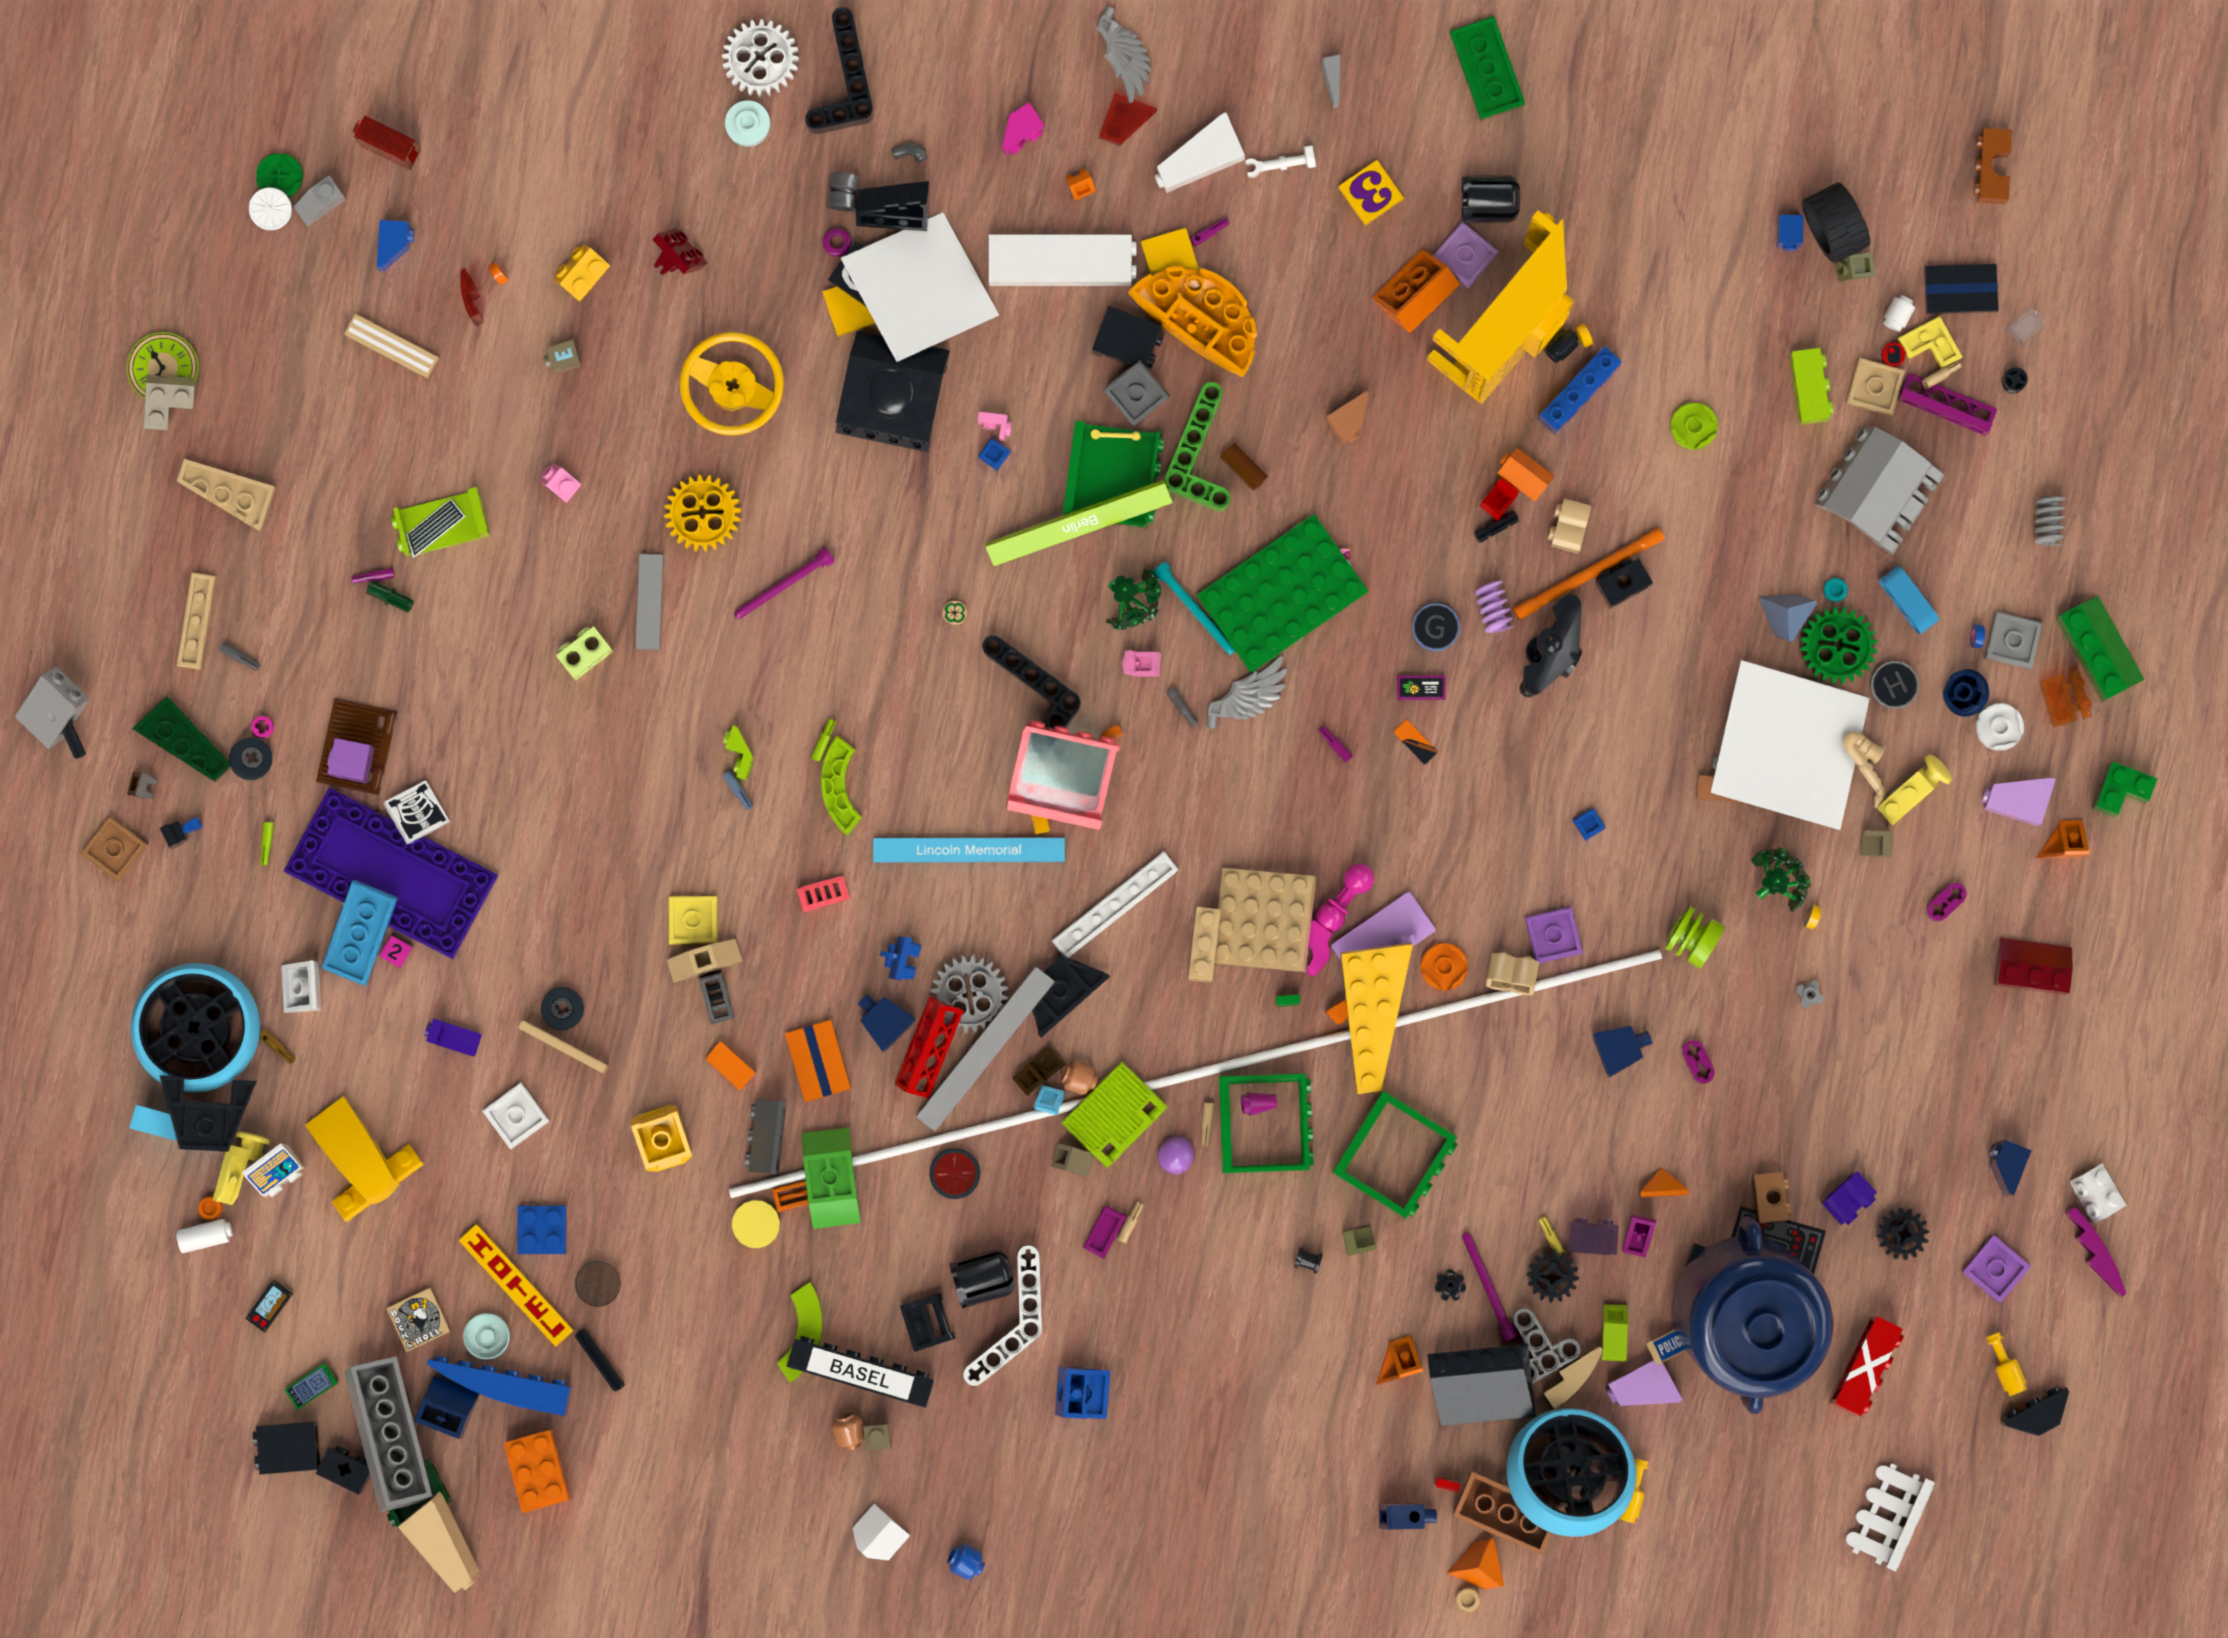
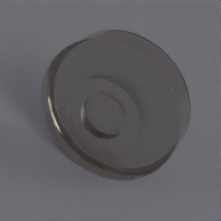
(598, 1283)

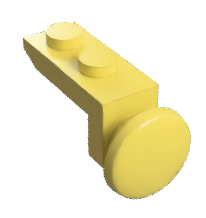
(1915, 789)
(235, 1163)

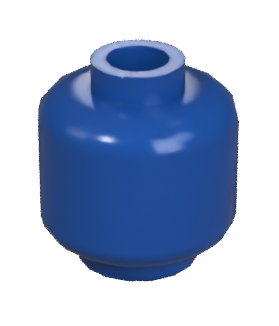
(965, 1561)

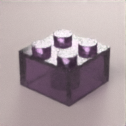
(1592, 1238)

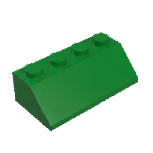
(2099, 649)

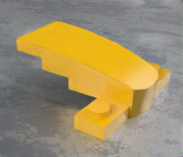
(359, 1158)

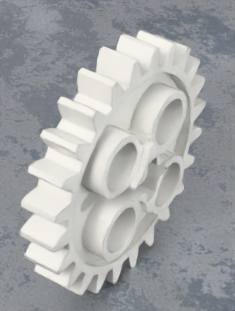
(745, 43)

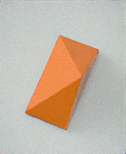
(1663, 1185)

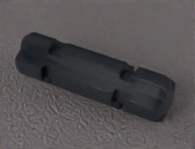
(1496, 526)

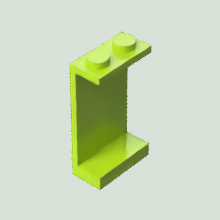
(470, 528)

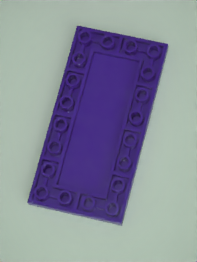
(434, 886)

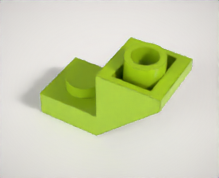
(736, 744)
(1615, 1332)

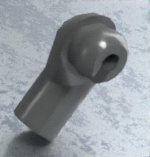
(912, 149)

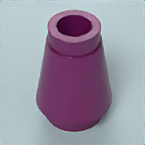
(1257, 1103)

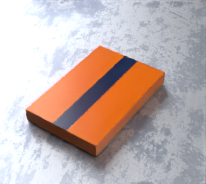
(817, 1061)

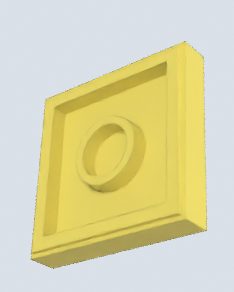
(692, 920)

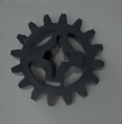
(1906, 1222)
(1552, 1286)

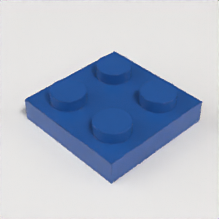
(541, 1229)

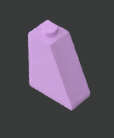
(2020, 800)
(1644, 1386)

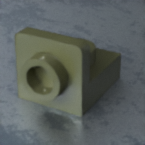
(1855, 267)

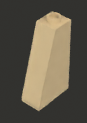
(441, 1542)

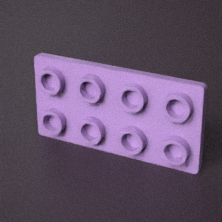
(1395, 924)

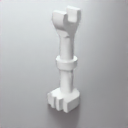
(1308, 159)

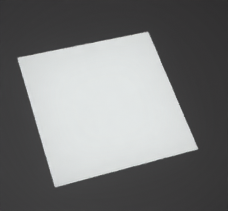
(1788, 746)

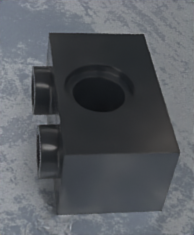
(1613, 593)

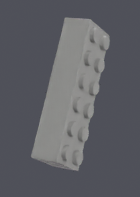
(388, 1434)

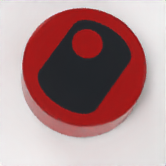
(1893, 354)

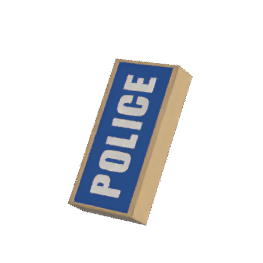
(1665, 1347)

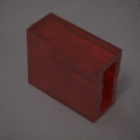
(386, 142)

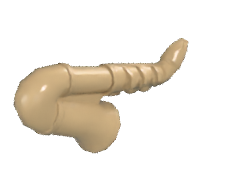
(1861, 750)

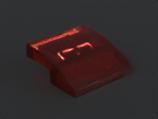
(470, 294)

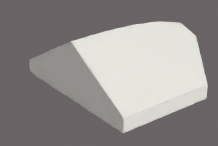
(878, 1534)

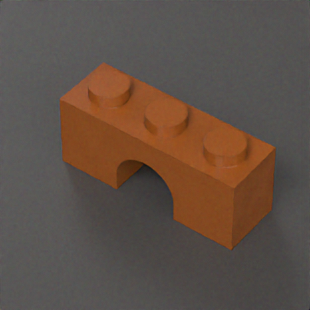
(1991, 186)

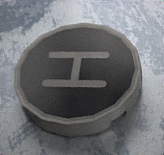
(1894, 685)

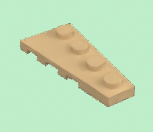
(235, 494)

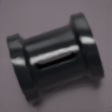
(1308, 1260)

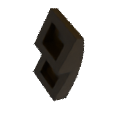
(1039, 1070)

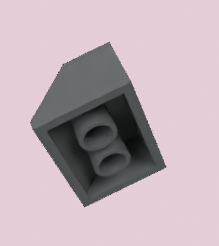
(766, 1137)

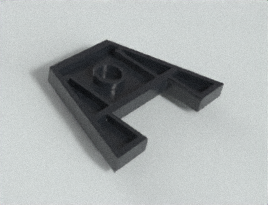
(205, 1124)

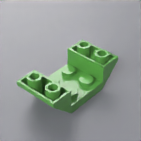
(830, 1178)

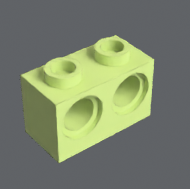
(588, 658)

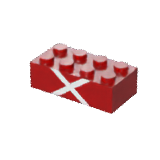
(1866, 1366)

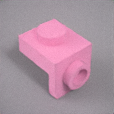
(559, 482)
(1141, 663)

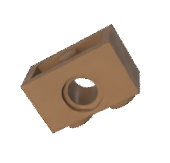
(1765, 1211)

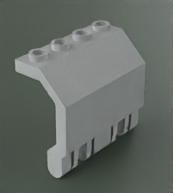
(1879, 486)

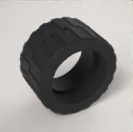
(1836, 222)

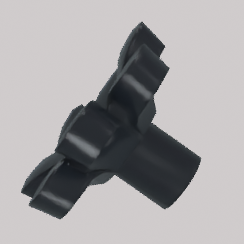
(1450, 1291)

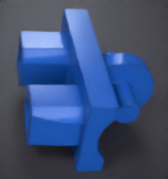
(897, 957)

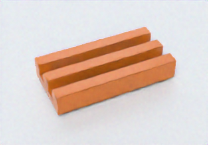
(775, 1191)

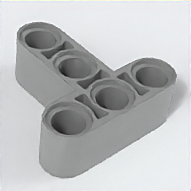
(1545, 1348)

